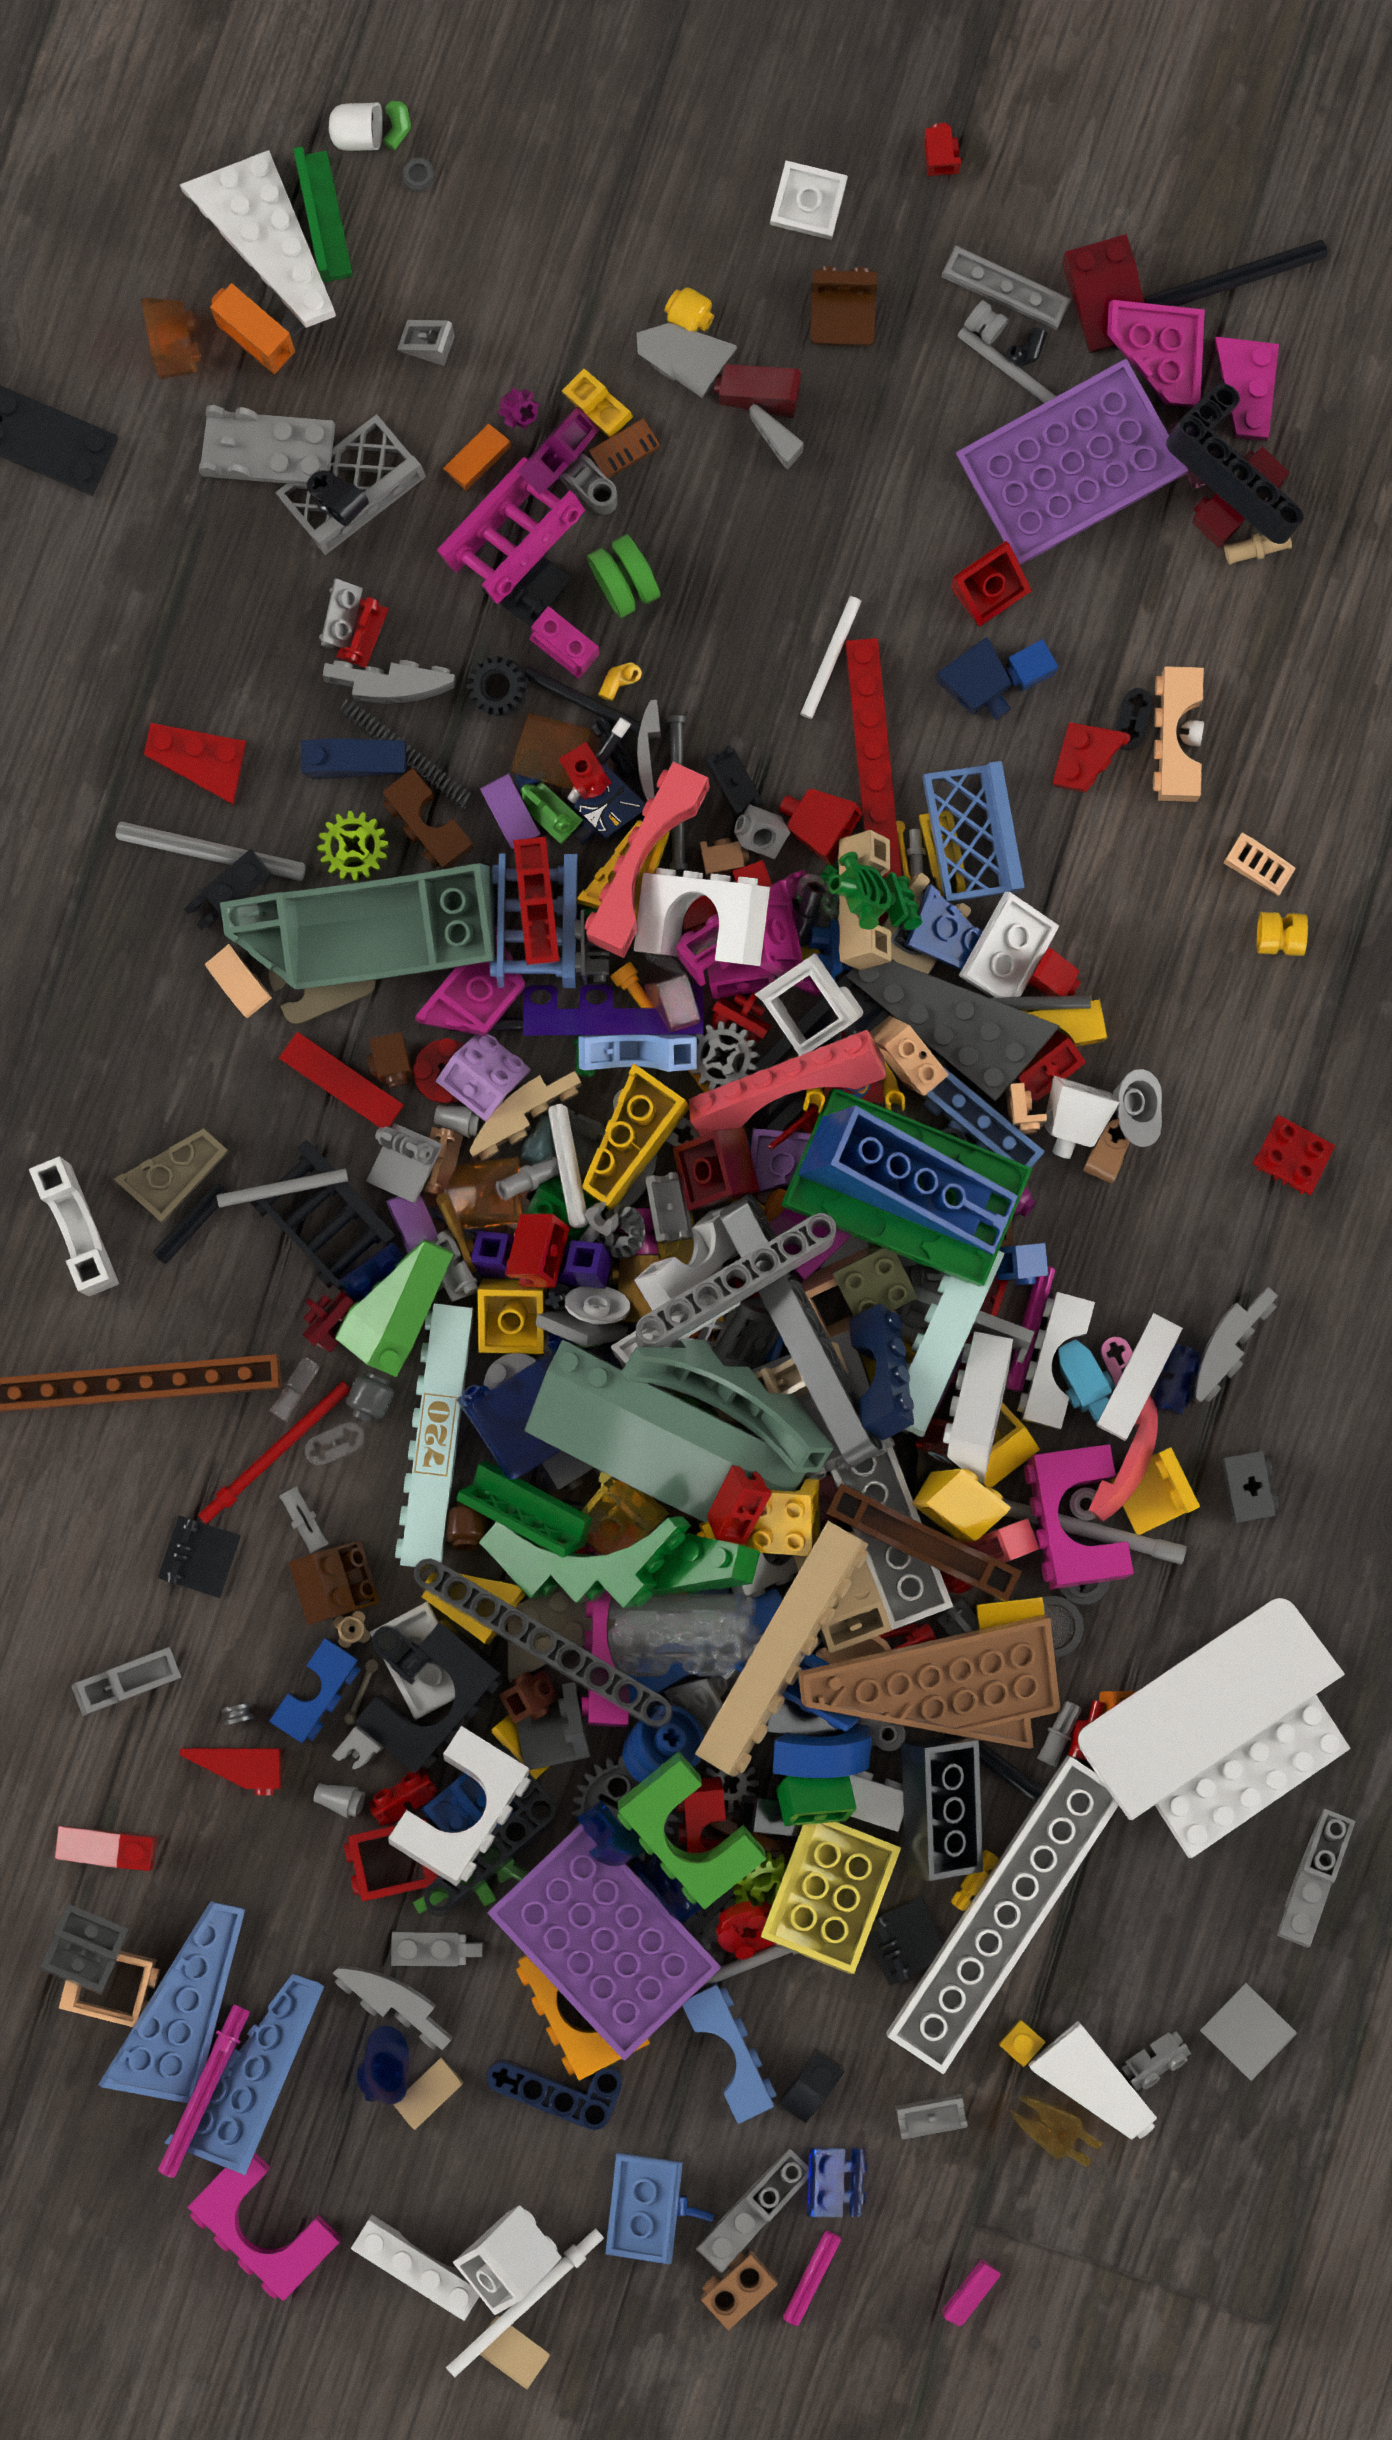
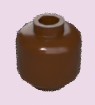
(464, 1527)

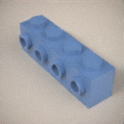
(980, 1121)

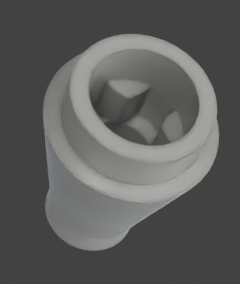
(459, 1119)
(341, 1799)

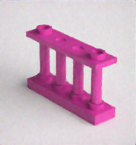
(491, 514)

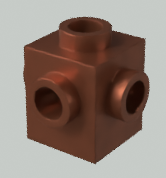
(535, 1694)

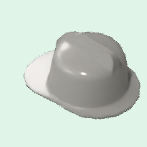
(1139, 1107)

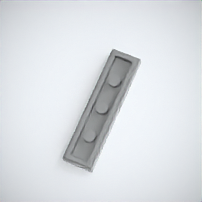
(1006, 287)

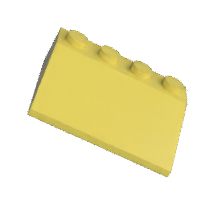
(831, 1894)

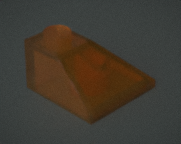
(476, 1197)

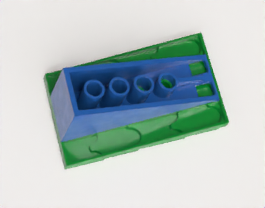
(907, 1187)

